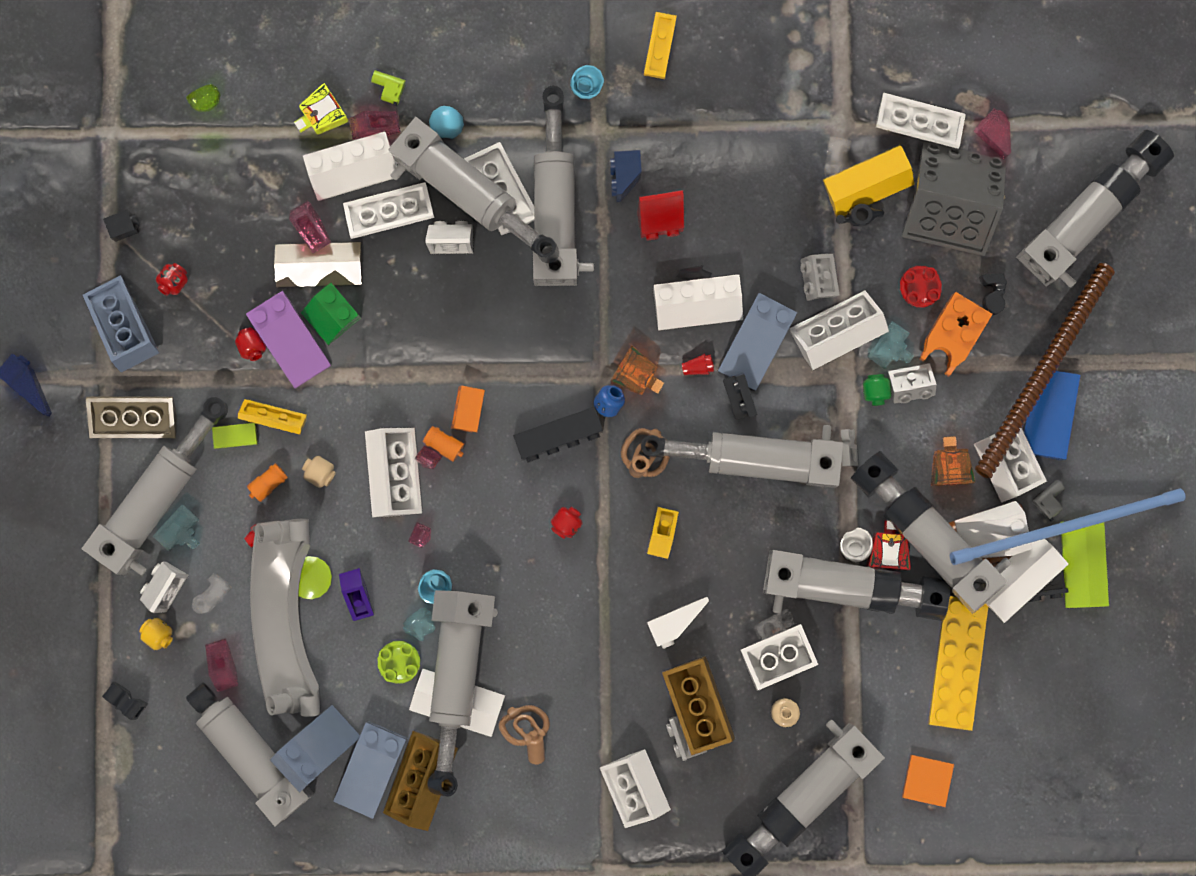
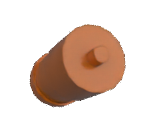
(443, 443)
(265, 484)

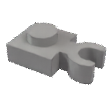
(849, 451)

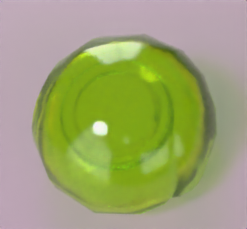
(204, 98)

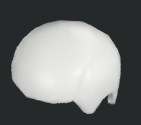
(856, 545)

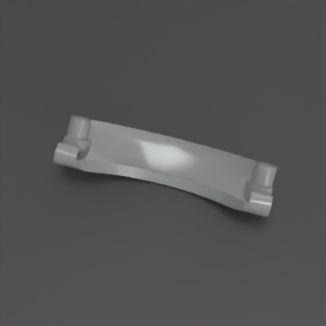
(277, 637)

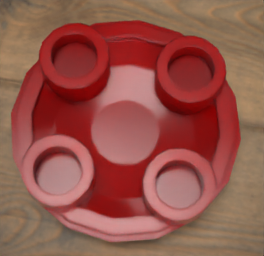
(920, 286)

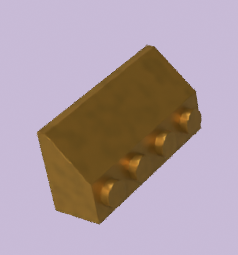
(698, 705)
(410, 797)

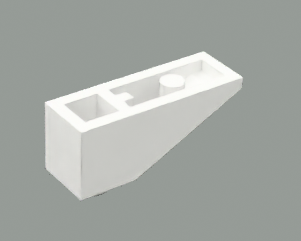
(671, 625)

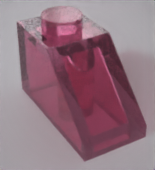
(374, 122)
(996, 132)
(309, 226)
(221, 665)

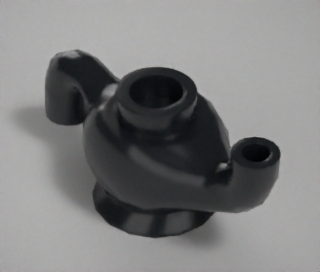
(860, 215)

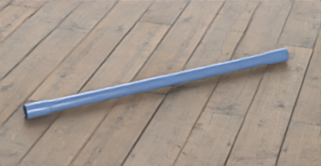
(969, 554)

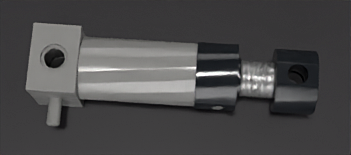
(1094, 210)
(930, 533)
(852, 586)
(806, 797)

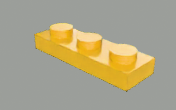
(660, 45)
(272, 416)

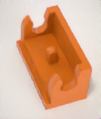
(467, 409)

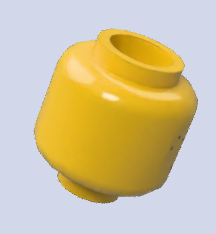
(156, 633)

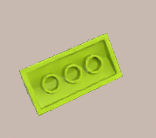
(1087, 567)

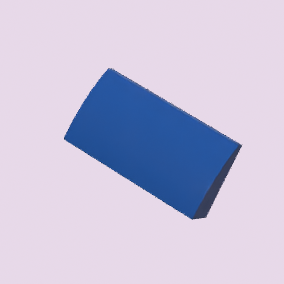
(1052, 417)

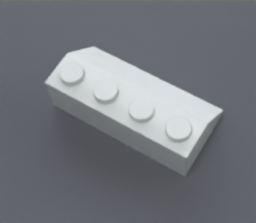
(350, 166)
(698, 302)
(839, 329)
(393, 472)

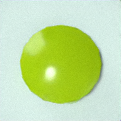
(314, 578)
(398, 662)

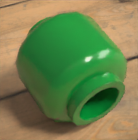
(877, 389)

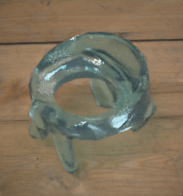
(419, 624)

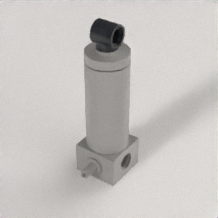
(247, 754)

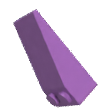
(288, 339)

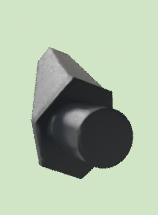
(694, 273)

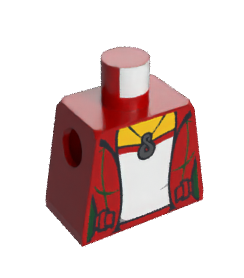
(889, 550)

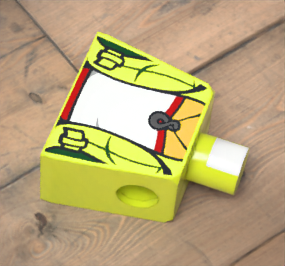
(320, 112)

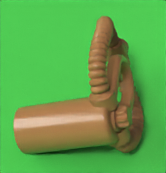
(639, 464)
(534, 739)

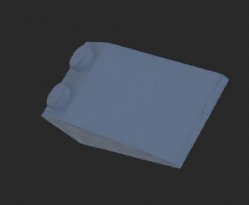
(120, 324)
(757, 340)
(315, 748)
(370, 769)

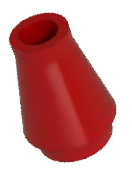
(698, 366)

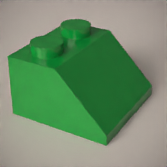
(330, 314)

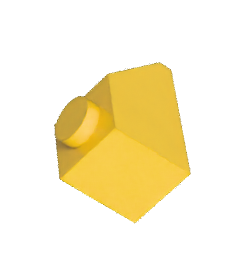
(662, 532)

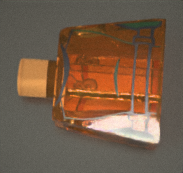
(636, 373)
(951, 465)

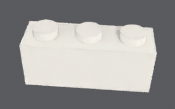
(1017, 470)
(779, 657)
(635, 789)

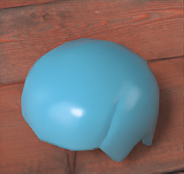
(587, 82)
(446, 122)
(433, 581)

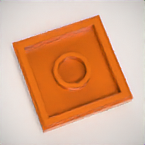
(927, 780)

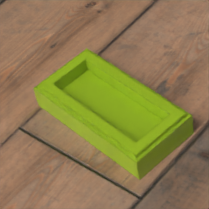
(234, 435)

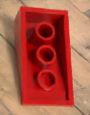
(661, 215)

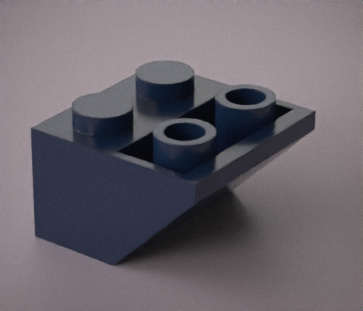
(627, 172)

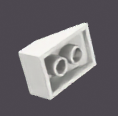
(450, 238)
(993, 526)
(163, 587)

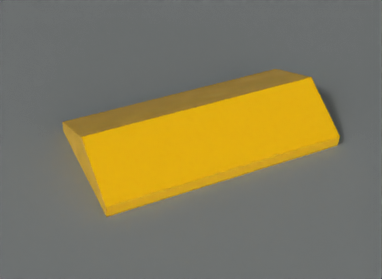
(869, 181)

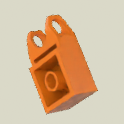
(952, 338)

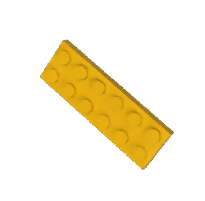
(958, 666)

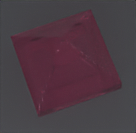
(428, 458)
(420, 536)

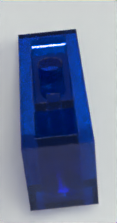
(24, 381)

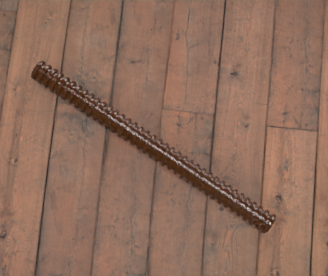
(1045, 370)

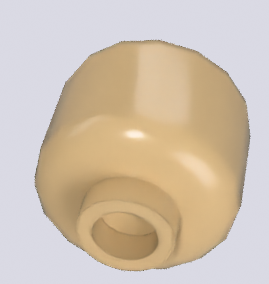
(318, 471)
(785, 712)

